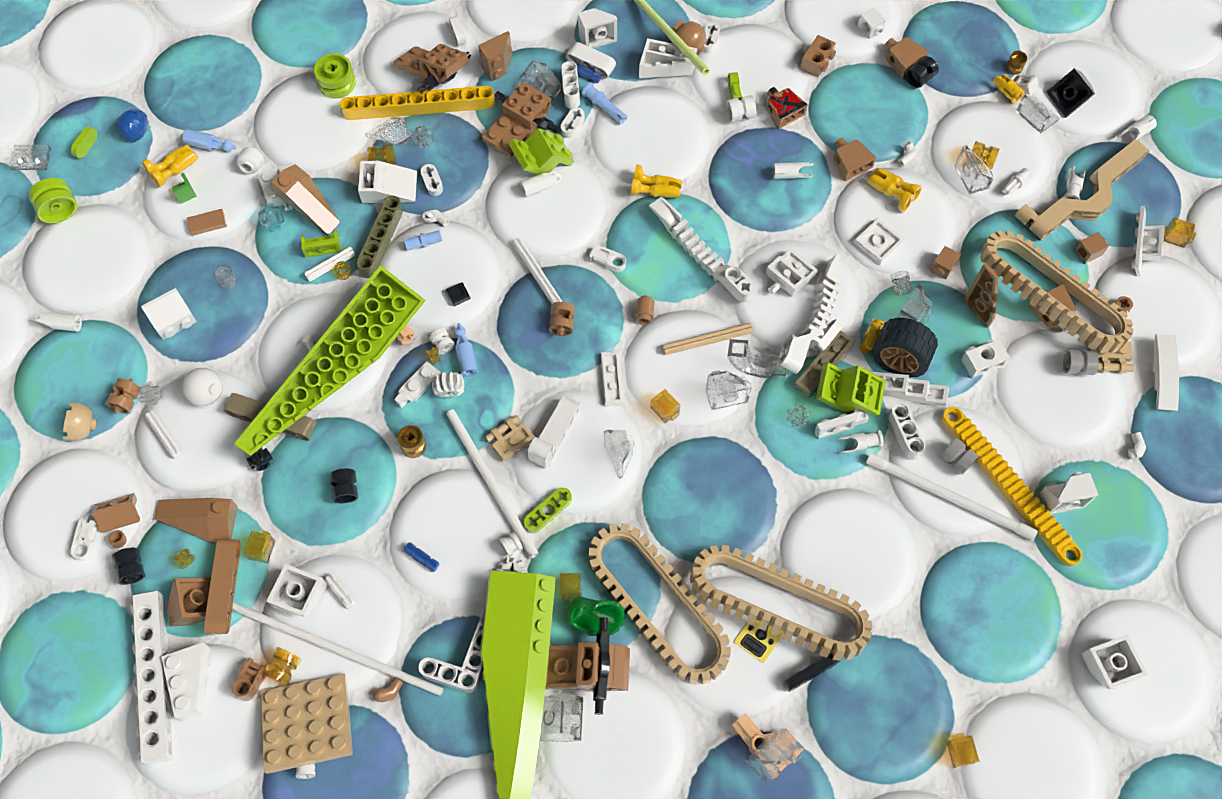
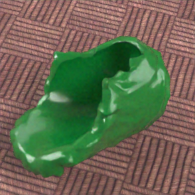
(585, 614)

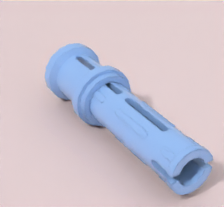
(598, 98)

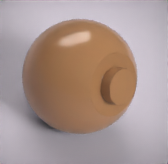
(691, 34)

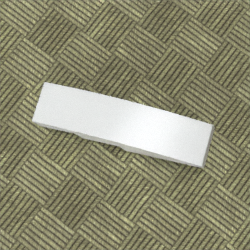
(1166, 372)
(913, 389)

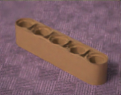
(222, 586)

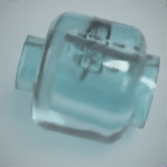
(271, 217)

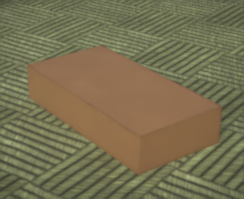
(206, 222)

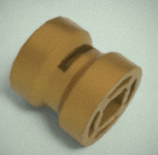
(1016, 62)

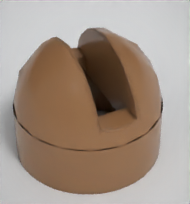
(117, 539)

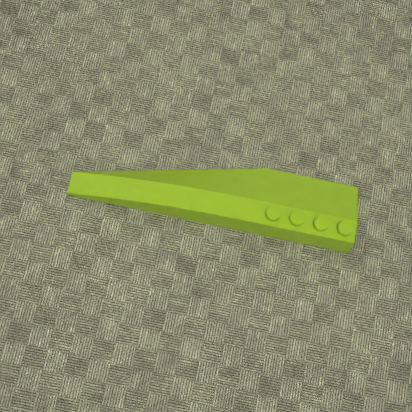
(342, 353)
(515, 673)

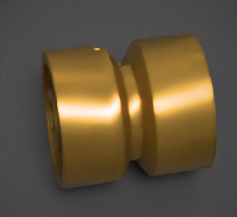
(411, 441)

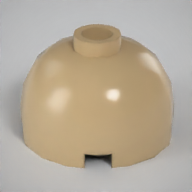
(78, 422)

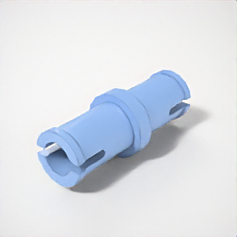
(423, 240)

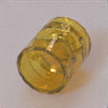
(387, 151)
(986, 154)
(283, 663)

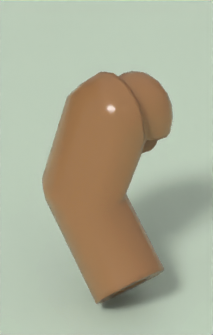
(388, 693)

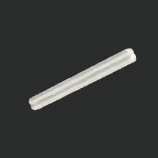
(536, 271)

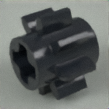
(260, 459)

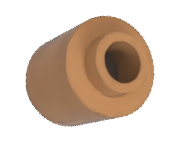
(644, 310)

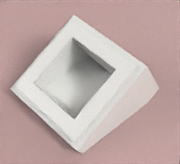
(1027, 83)

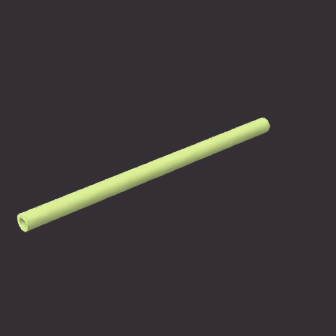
(678, 42)

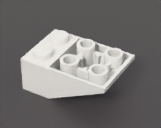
(383, 179)

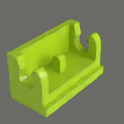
(321, 245)

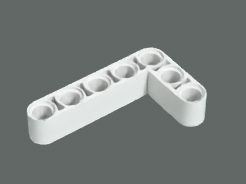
(460, 674)

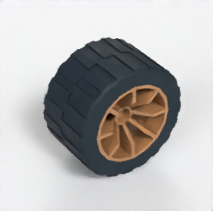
(905, 347)

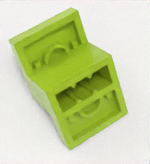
(541, 152)
(851, 389)

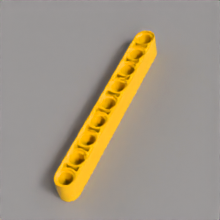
(416, 103)

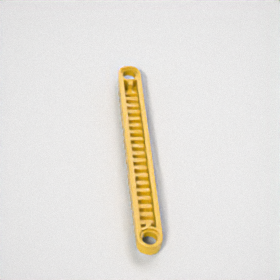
(1013, 487)

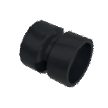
(922, 72)
(343, 485)
(128, 566)

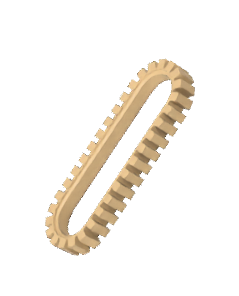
(1047, 302)
(673, 583)
(839, 649)

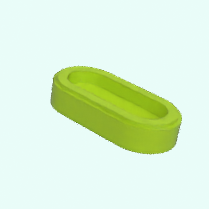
(84, 142)

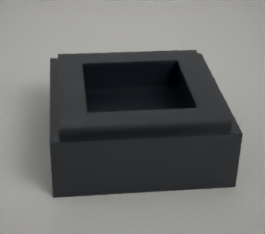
(458, 294)

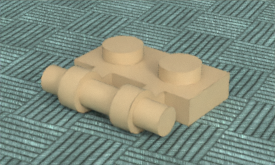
(1121, 357)
(513, 441)

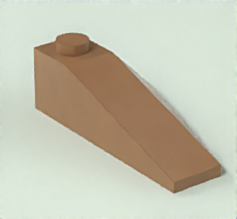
(303, 195)
(983, 295)
(200, 517)

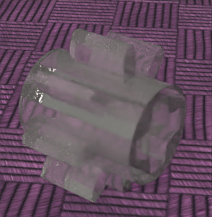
(422, 136)
(149, 394)
(798, 410)

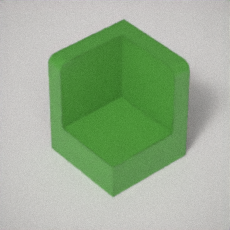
(184, 190)

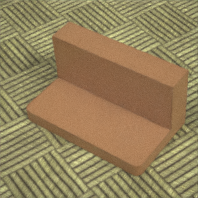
(116, 513)

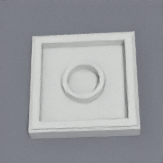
(878, 241)

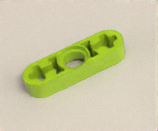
(548, 502)

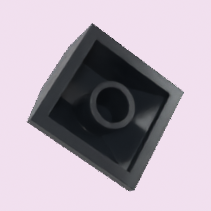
(1071, 92)

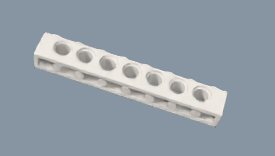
(163, 749)

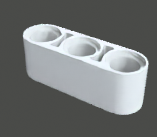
(591, 59)
(570, 84)
(906, 440)

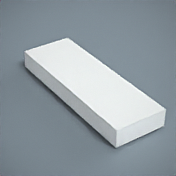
(612, 378)

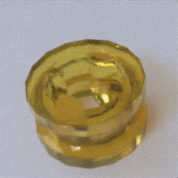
(343, 275)
(433, 355)
(184, 558)

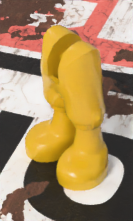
(175, 162)
(889, 183)
(660, 185)

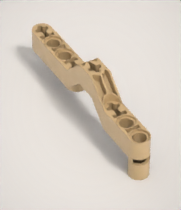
(1089, 209)

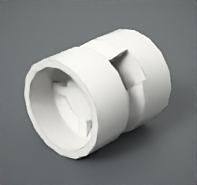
(741, 108)

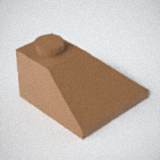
(188, 601)

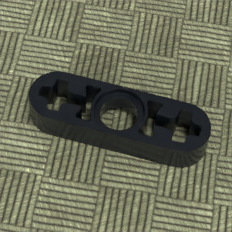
(810, 672)

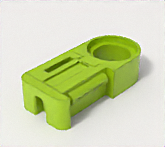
(734, 86)

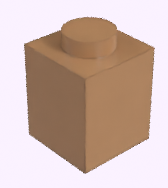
(1091, 247)
(945, 262)

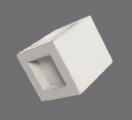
(871, 23)

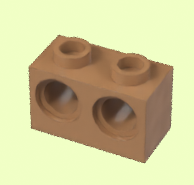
(818, 55)

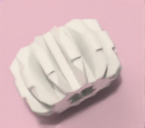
(448, 384)

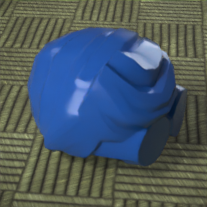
(132, 124)

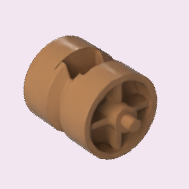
(562, 318)
(123, 396)

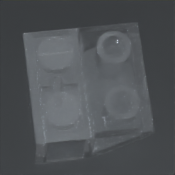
(541, 78)

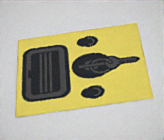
(757, 641)

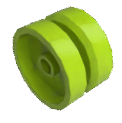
(334, 75)
(52, 200)

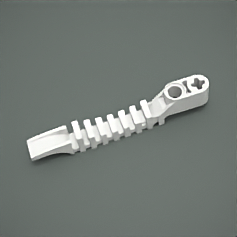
(740, 287)
(796, 348)

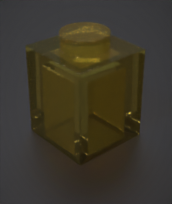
(1179, 232)
(665, 406)
(259, 546)
(570, 585)
(962, 750)

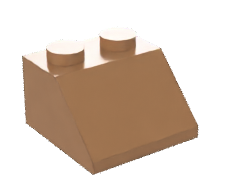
(496, 55)

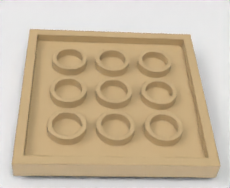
(306, 723)

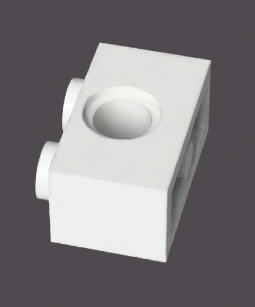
(977, 365)

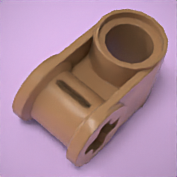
(249, 677)

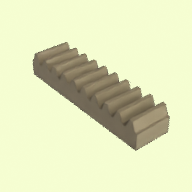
(834, 352)

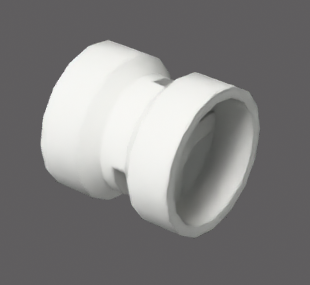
(441, 340)

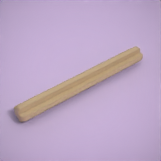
(707, 338)

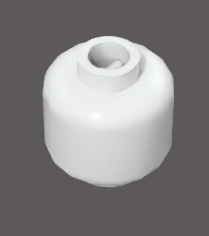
(249, 160)

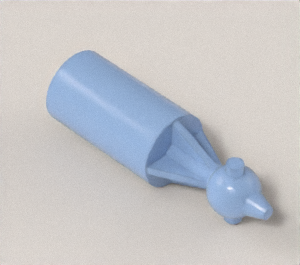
(205, 141)
(465, 353)

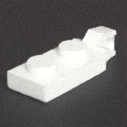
(417, 385)
(840, 424)

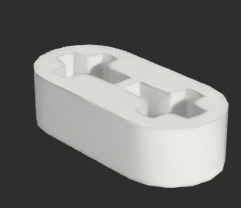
(457, 30)
(711, 37)
(575, 124)
(429, 180)

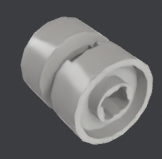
(1083, 362)
(959, 456)

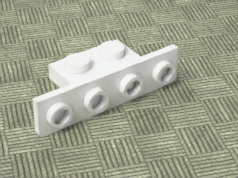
(1149, 242)

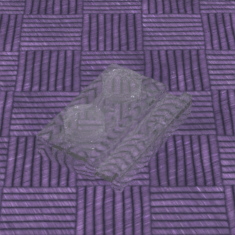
(30, 157)

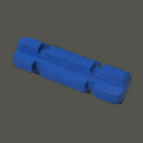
(588, 73)
(421, 556)

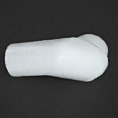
(909, 154)
(434, 216)
(1139, 447)

